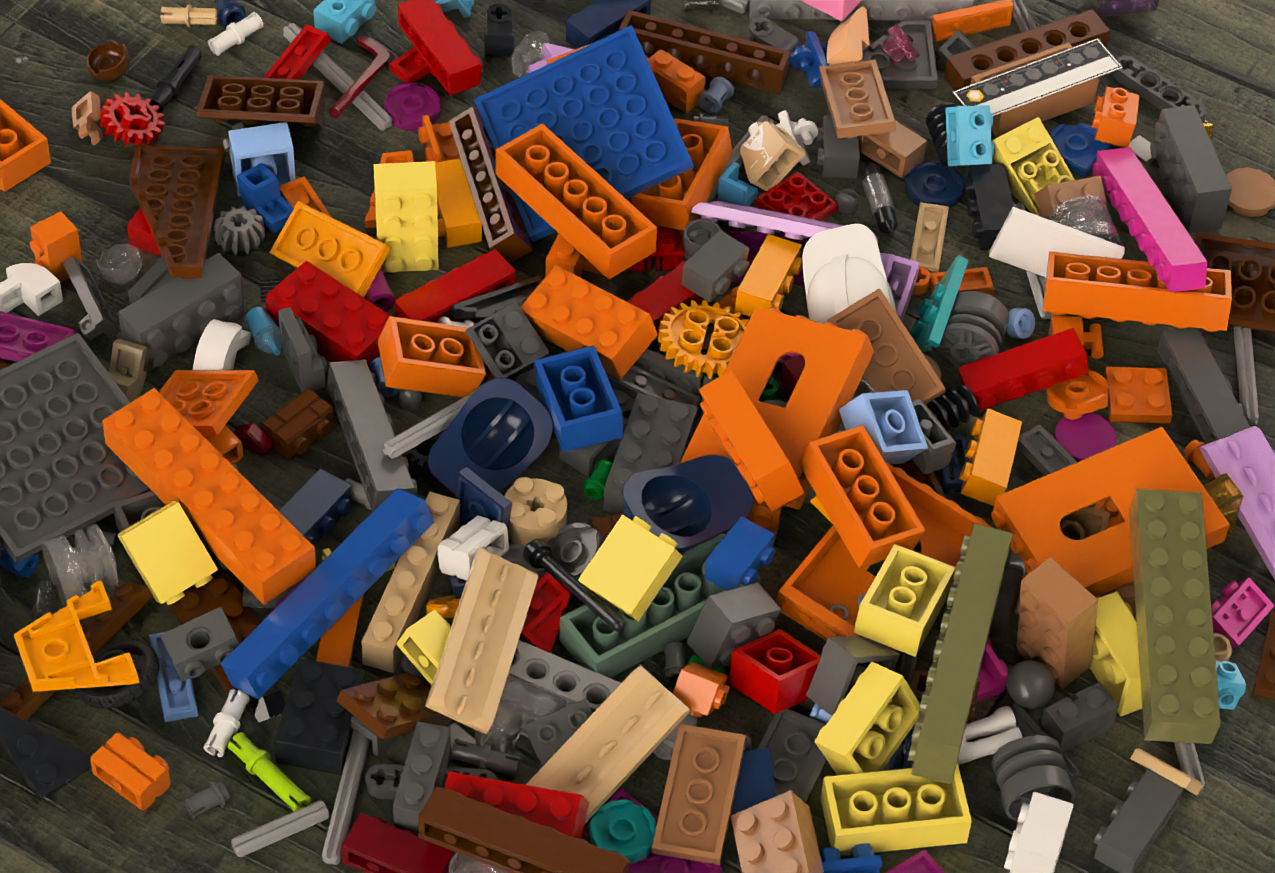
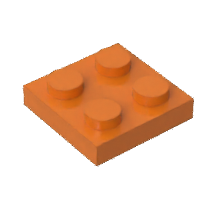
(1138, 395)

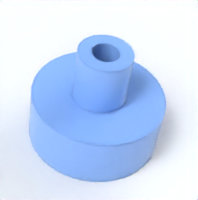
(1021, 323)

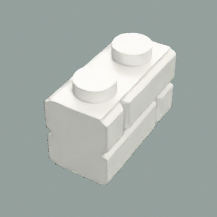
(458, 551)

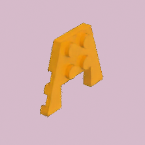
(58, 652)

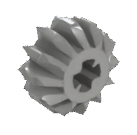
(239, 230)

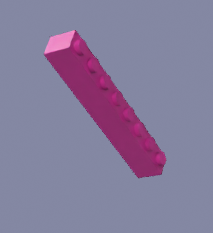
(1151, 220)

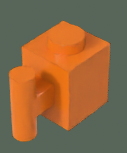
(1089, 340)

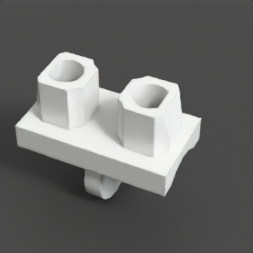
(801, 132)

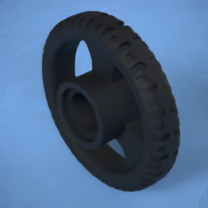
(114, 696)

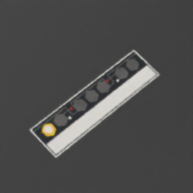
(1040, 78)

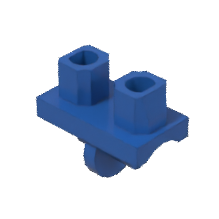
(810, 57)
(862, 860)

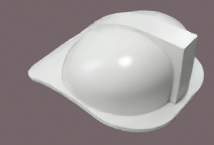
(841, 270)

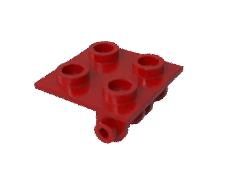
(669, 247)

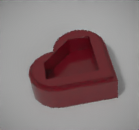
(254, 439)

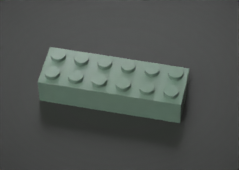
(665, 621)

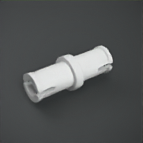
(235, 33)
(226, 723)

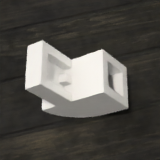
(30, 285)
(220, 345)

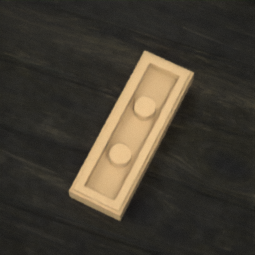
(929, 236)

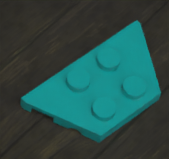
(937, 309)

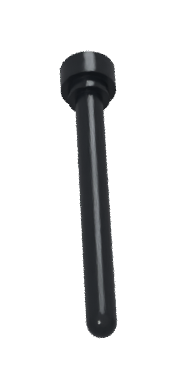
(540, 556)

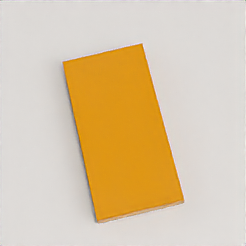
(331, 247)

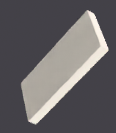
(1029, 238)

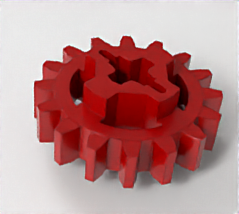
(132, 119)

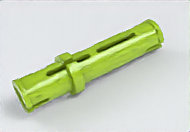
(259, 763)

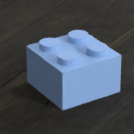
(263, 145)
(889, 422)

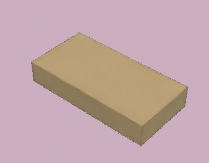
(1166, 771)

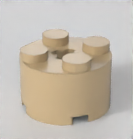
(536, 510)

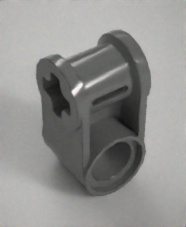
(773, 36)

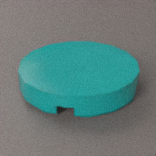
(623, 829)

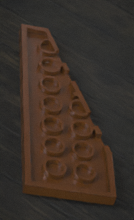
(178, 199)

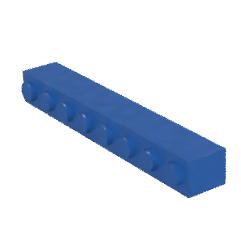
(327, 593)

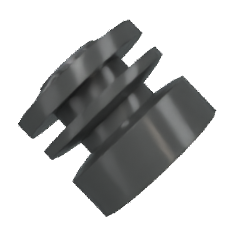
(973, 329)
(1030, 767)

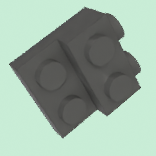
(301, 352)

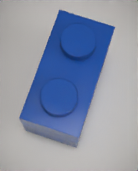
(740, 555)

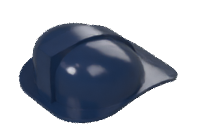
(492, 435)
(689, 499)

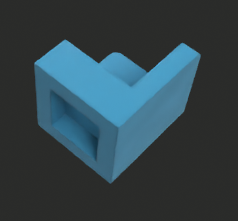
(735, 190)

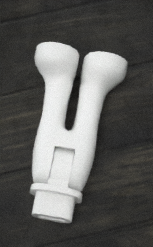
(999, 724)

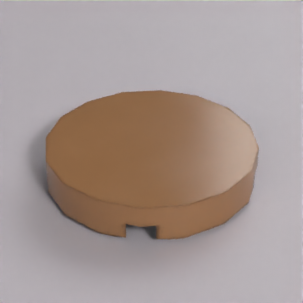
(1251, 192)

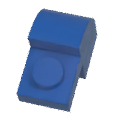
(261, 192)

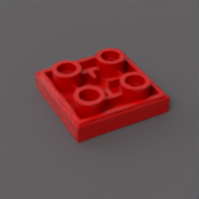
(798, 198)

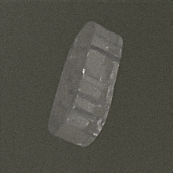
(525, 51)

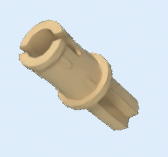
(189, 16)

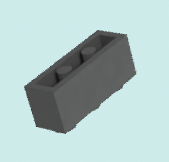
(421, 773)
(1137, 822)

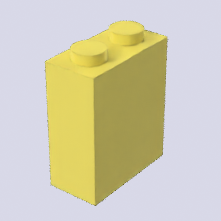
(168, 553)
(631, 566)

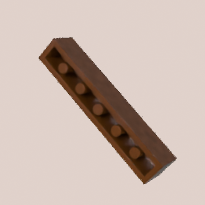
(509, 839)

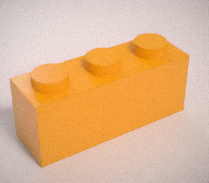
(455, 205)
(769, 276)
(990, 456)

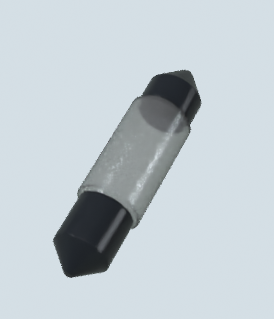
(879, 198)

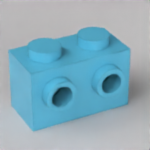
(342, 17)
(969, 135)

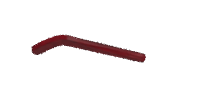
(381, 60)

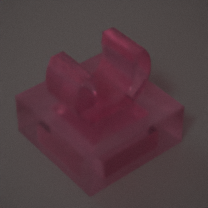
(901, 45)

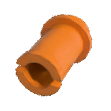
(1193, 454)

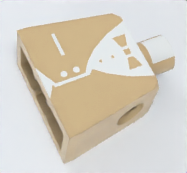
(769, 154)

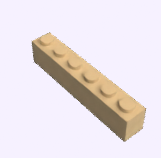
(409, 586)

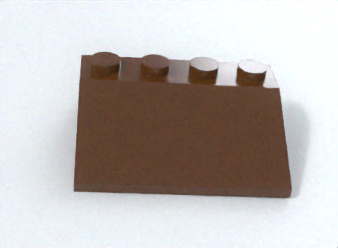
(262, 100)
(1251, 277)

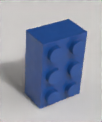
(578, 398)

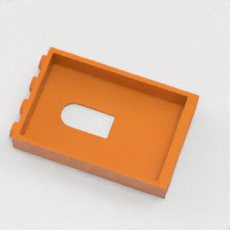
(829, 380)
(1104, 558)
(833, 578)

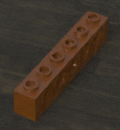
(1073, 29)
(713, 52)
(492, 197)

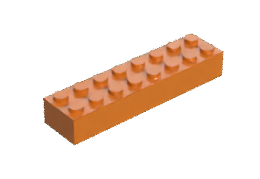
(215, 496)

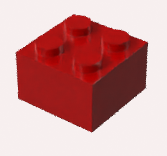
(774, 670)

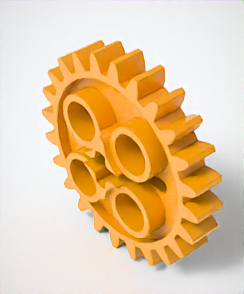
(684, 334)

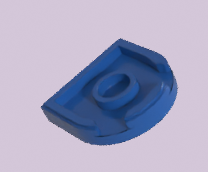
(1078, 147)

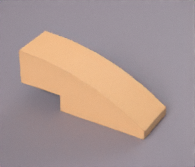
(849, 39)

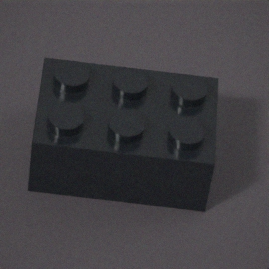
(314, 725)

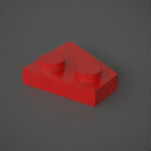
(544, 613)

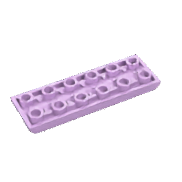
(765, 220)
(1251, 467)

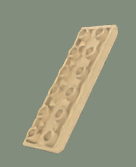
(482, 641)
(613, 740)

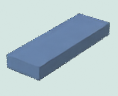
(176, 696)

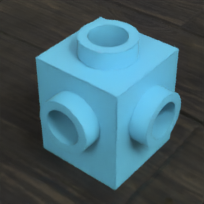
(1230, 684)

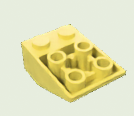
(1030, 161)

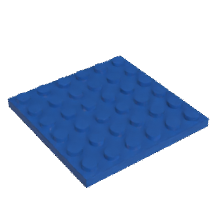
(602, 108)

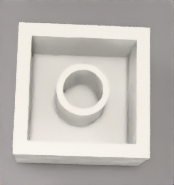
(1038, 835)

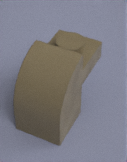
(127, 367)

